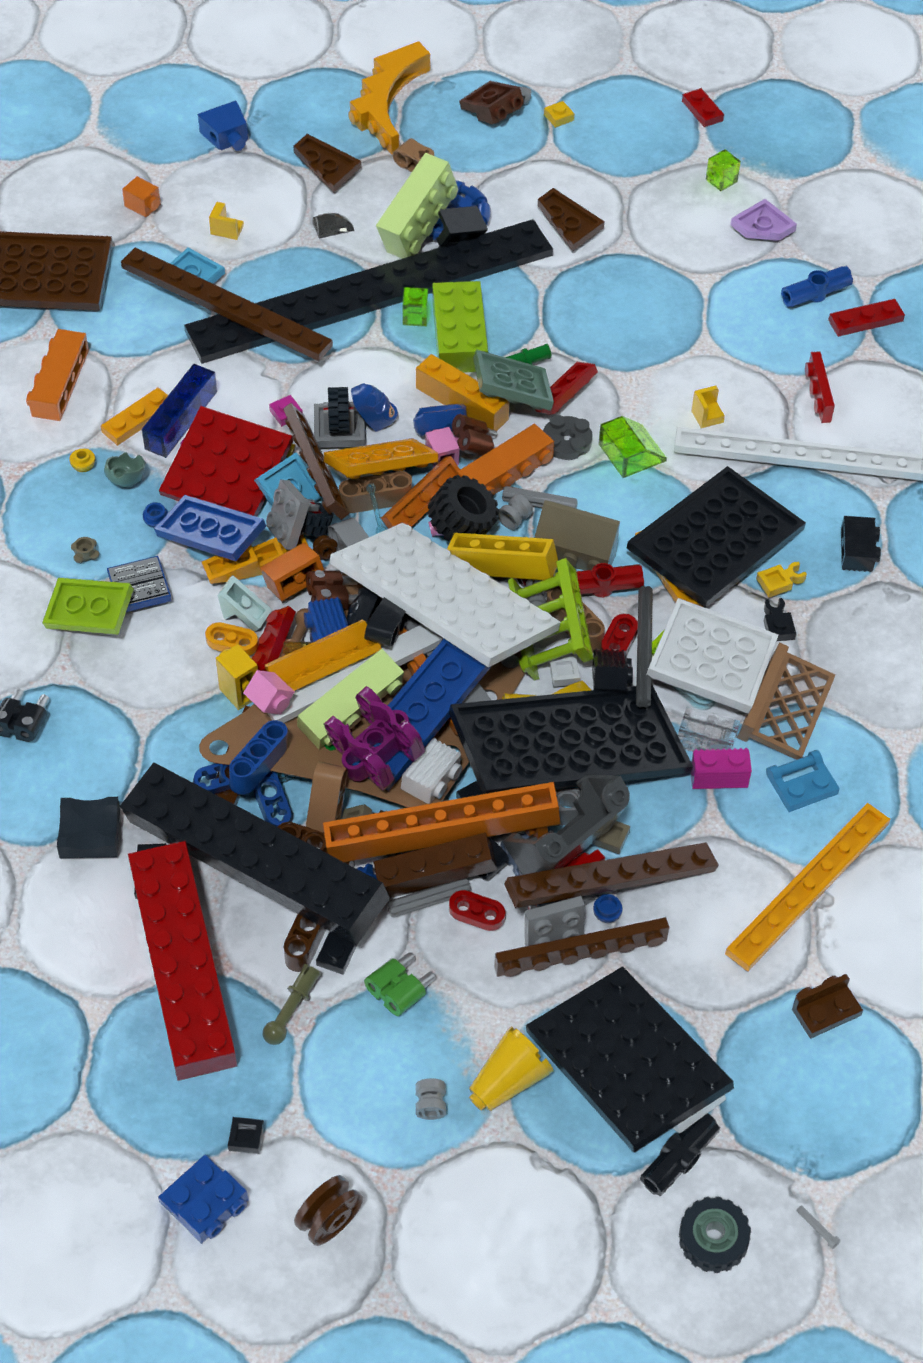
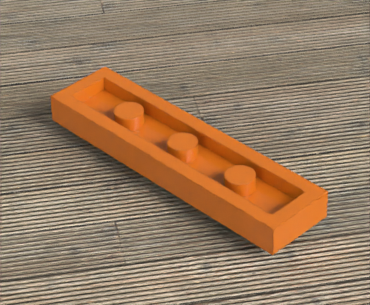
(415, 502)

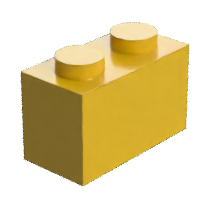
(234, 674)

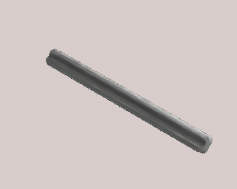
(644, 646)

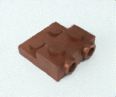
(493, 101)

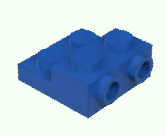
(204, 1199)

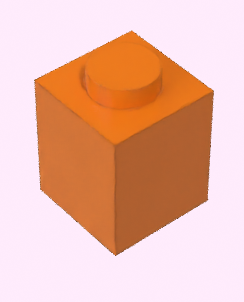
(141, 196)

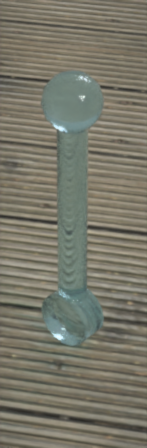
(370, 488)

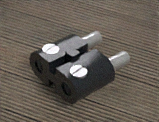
(20, 719)

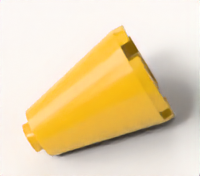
(508, 1071)

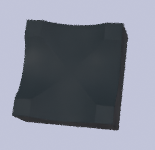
(88, 828)

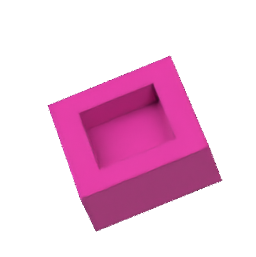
(277, 411)

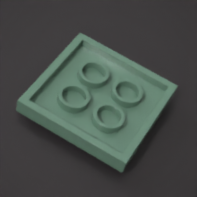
(513, 380)

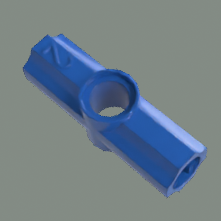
(816, 286)

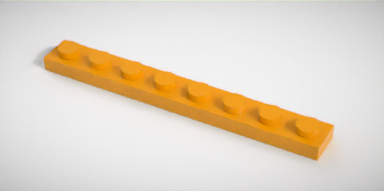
(807, 887)

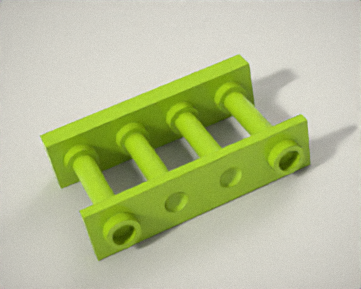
(574, 622)

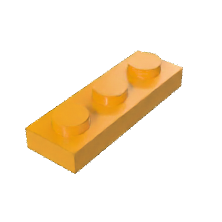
(133, 417)

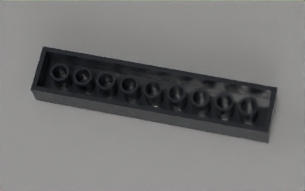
(256, 853)

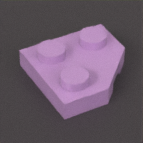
(763, 222)

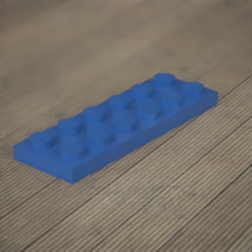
(427, 696)

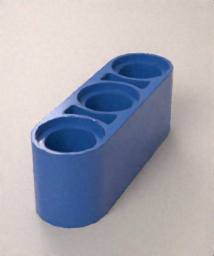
(258, 757)

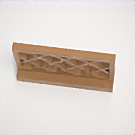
(764, 699)

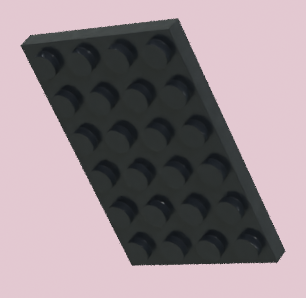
(716, 536)
(629, 1058)

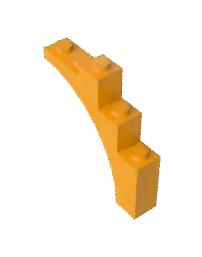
(378, 91)

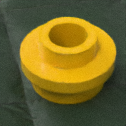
(82, 460)

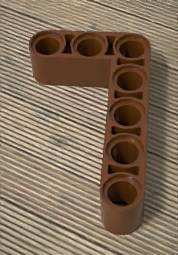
(297, 937)

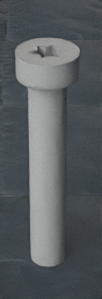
(833, 1241)

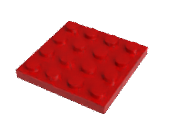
(223, 460)

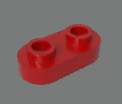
(615, 636)
(478, 909)

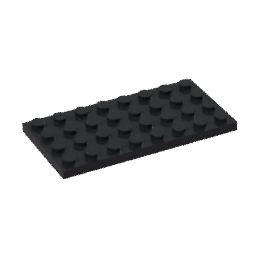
(566, 737)

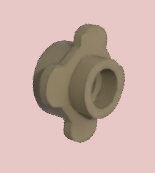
(84, 549)

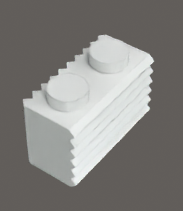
(432, 772)

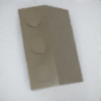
(579, 535)

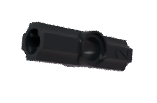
(679, 1155)

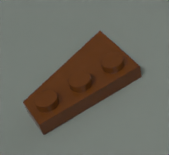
(326, 162)
(569, 218)

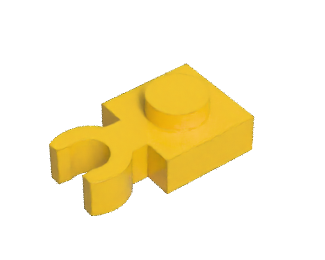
(777, 580)

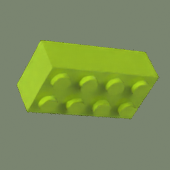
(459, 323)

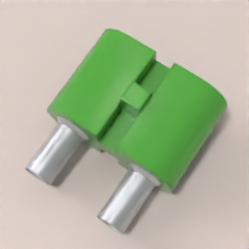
(395, 986)

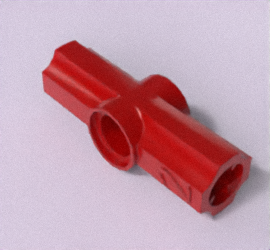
(605, 579)

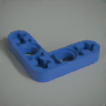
(270, 779)

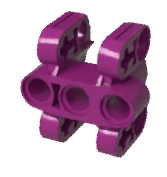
(385, 727)

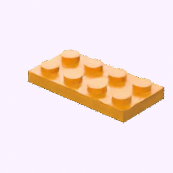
(380, 457)

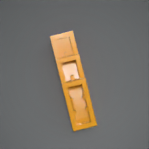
(249, 563)

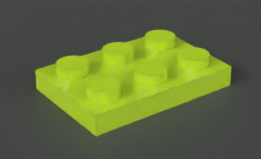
(88, 606)

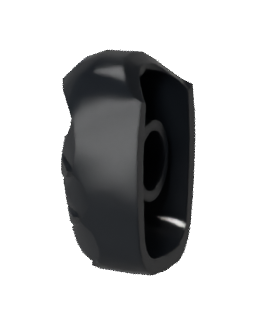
(363, 606)

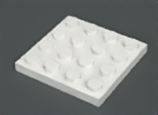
(712, 655)

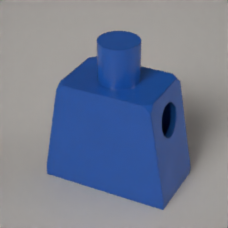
(224, 126)

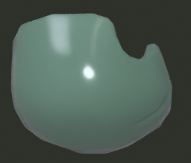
(124, 470)

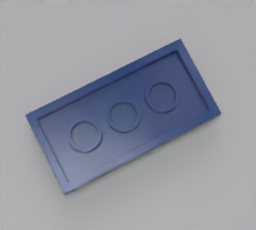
(210, 527)

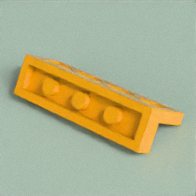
(324, 656)

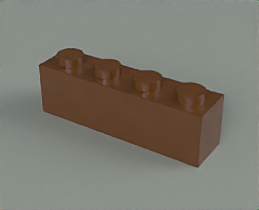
(436, 865)

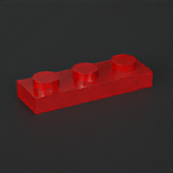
(866, 317)
(570, 384)
(820, 387)
(273, 636)

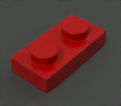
(702, 107)

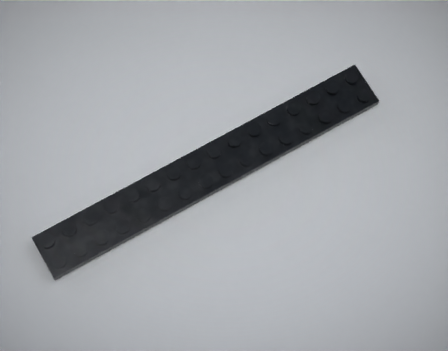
(376, 287)

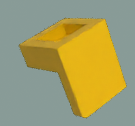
(222, 225)
(706, 407)

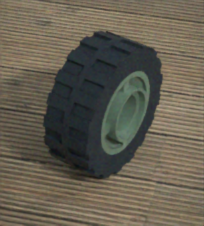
(720, 1216)

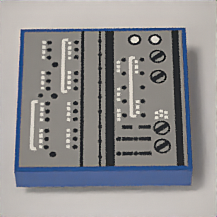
(146, 579)

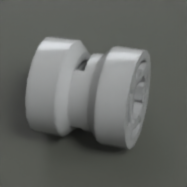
(516, 510)
(430, 1096)

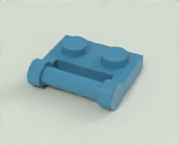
(805, 788)

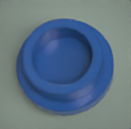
(607, 908)

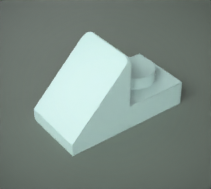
(240, 601)

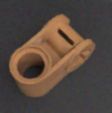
(410, 154)

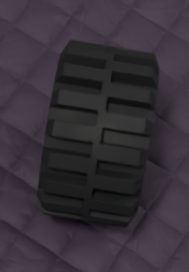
(462, 507)

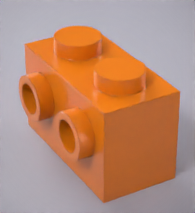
(288, 572)

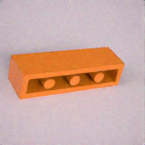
(58, 375)
(511, 459)

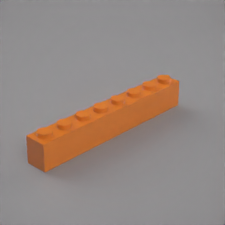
(442, 822)

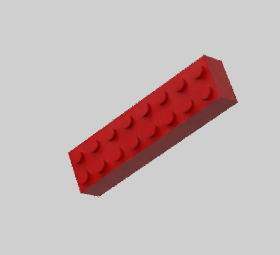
(182, 961)

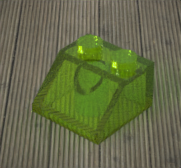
(629, 446)

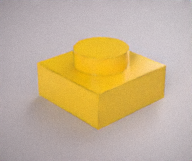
(559, 114)

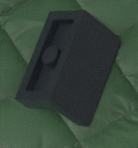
(460, 225)

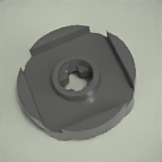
(569, 426)

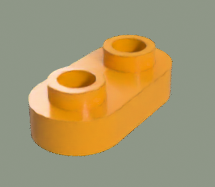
(231, 636)

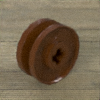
(328, 1210)

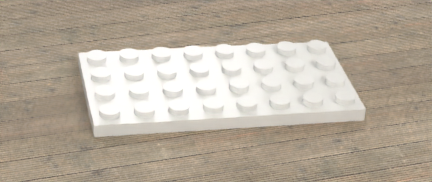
(445, 594)

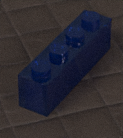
(179, 410)

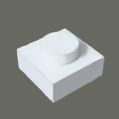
(564, 671)

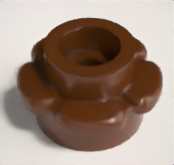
(325, 546)

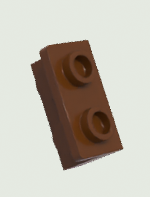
(826, 1006)

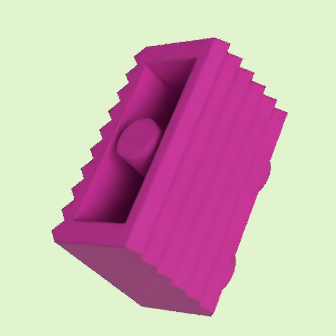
(720, 768)

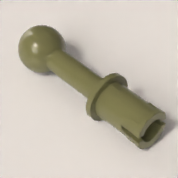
(275, 1031)

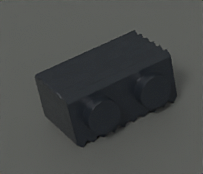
(859, 543)
(611, 670)

